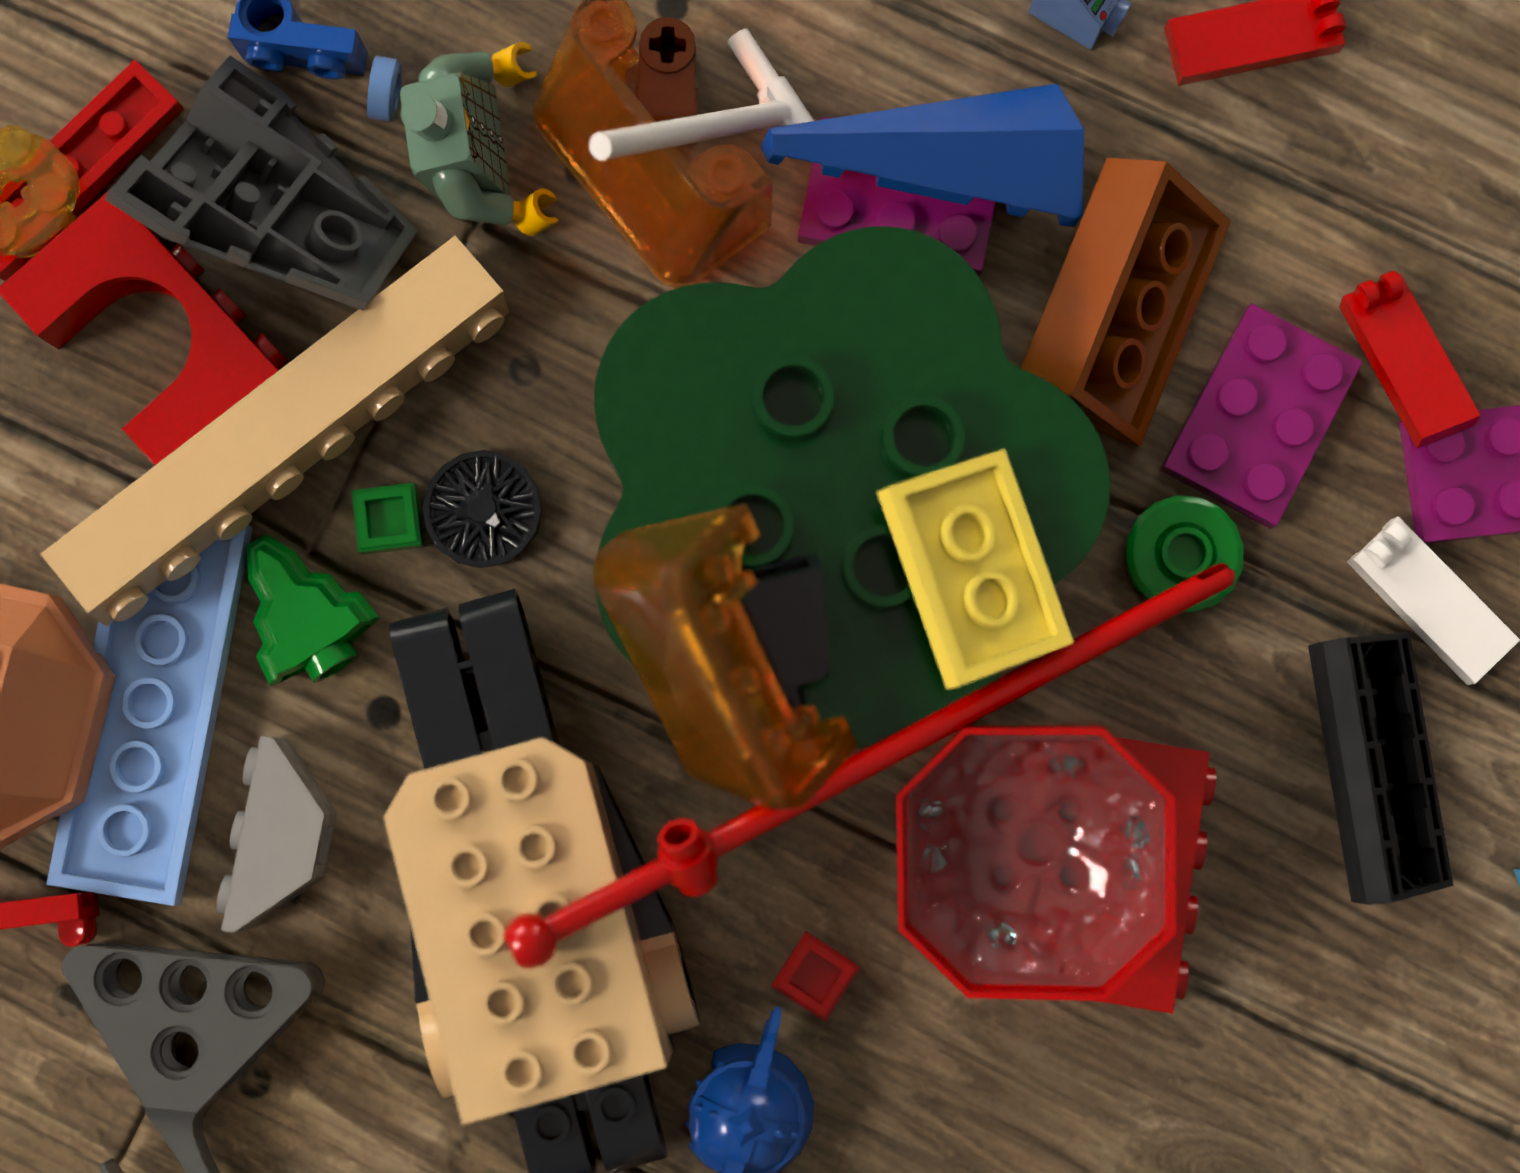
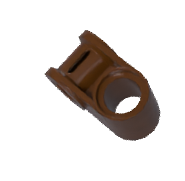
(662, 87)

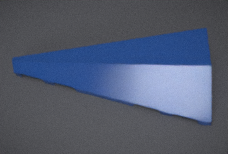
(991, 147)

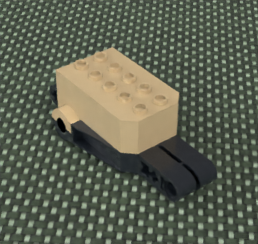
(511, 830)

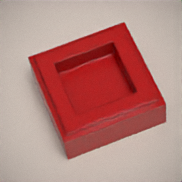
(815, 976)

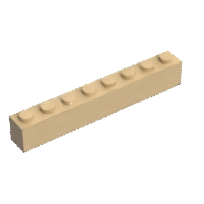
(277, 434)

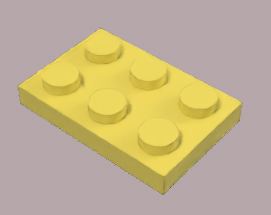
(975, 568)

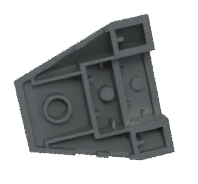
(266, 193)

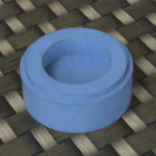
(384, 88)

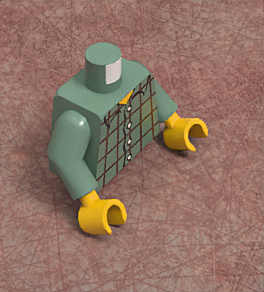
(459, 139)

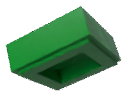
(387, 518)

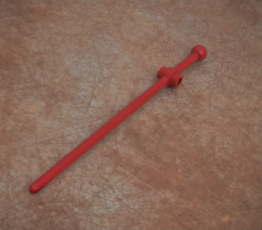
(691, 855)

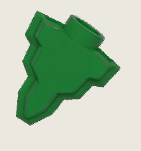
(302, 615)

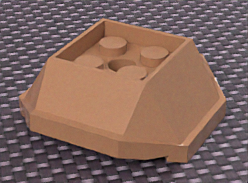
(50, 710)

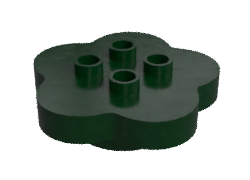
(809, 402)

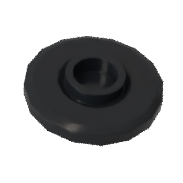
(482, 509)

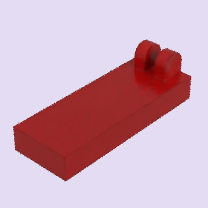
(1253, 37)
(1408, 359)
(72, 912)

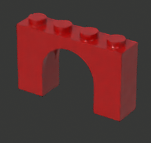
(116, 256)
(1194, 785)

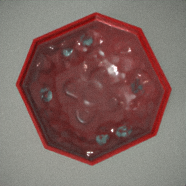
(1036, 862)

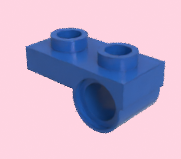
(319, 48)

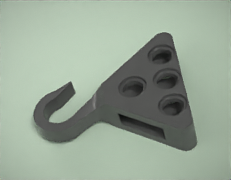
(224, 1023)

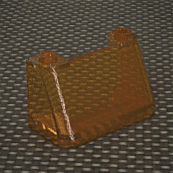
(670, 211)
(681, 621)

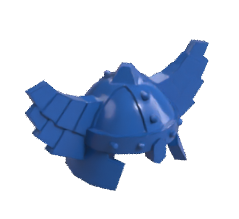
(750, 1108)

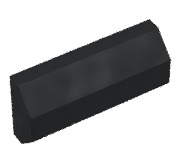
(1380, 767)

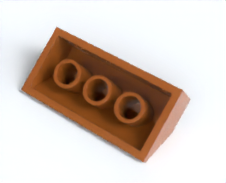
(1127, 294)

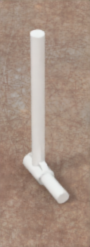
(776, 108)

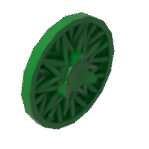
(1179, 541)

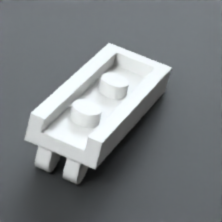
(1433, 601)

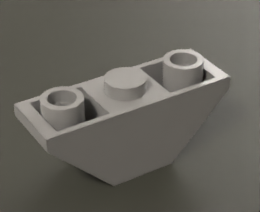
(278, 838)

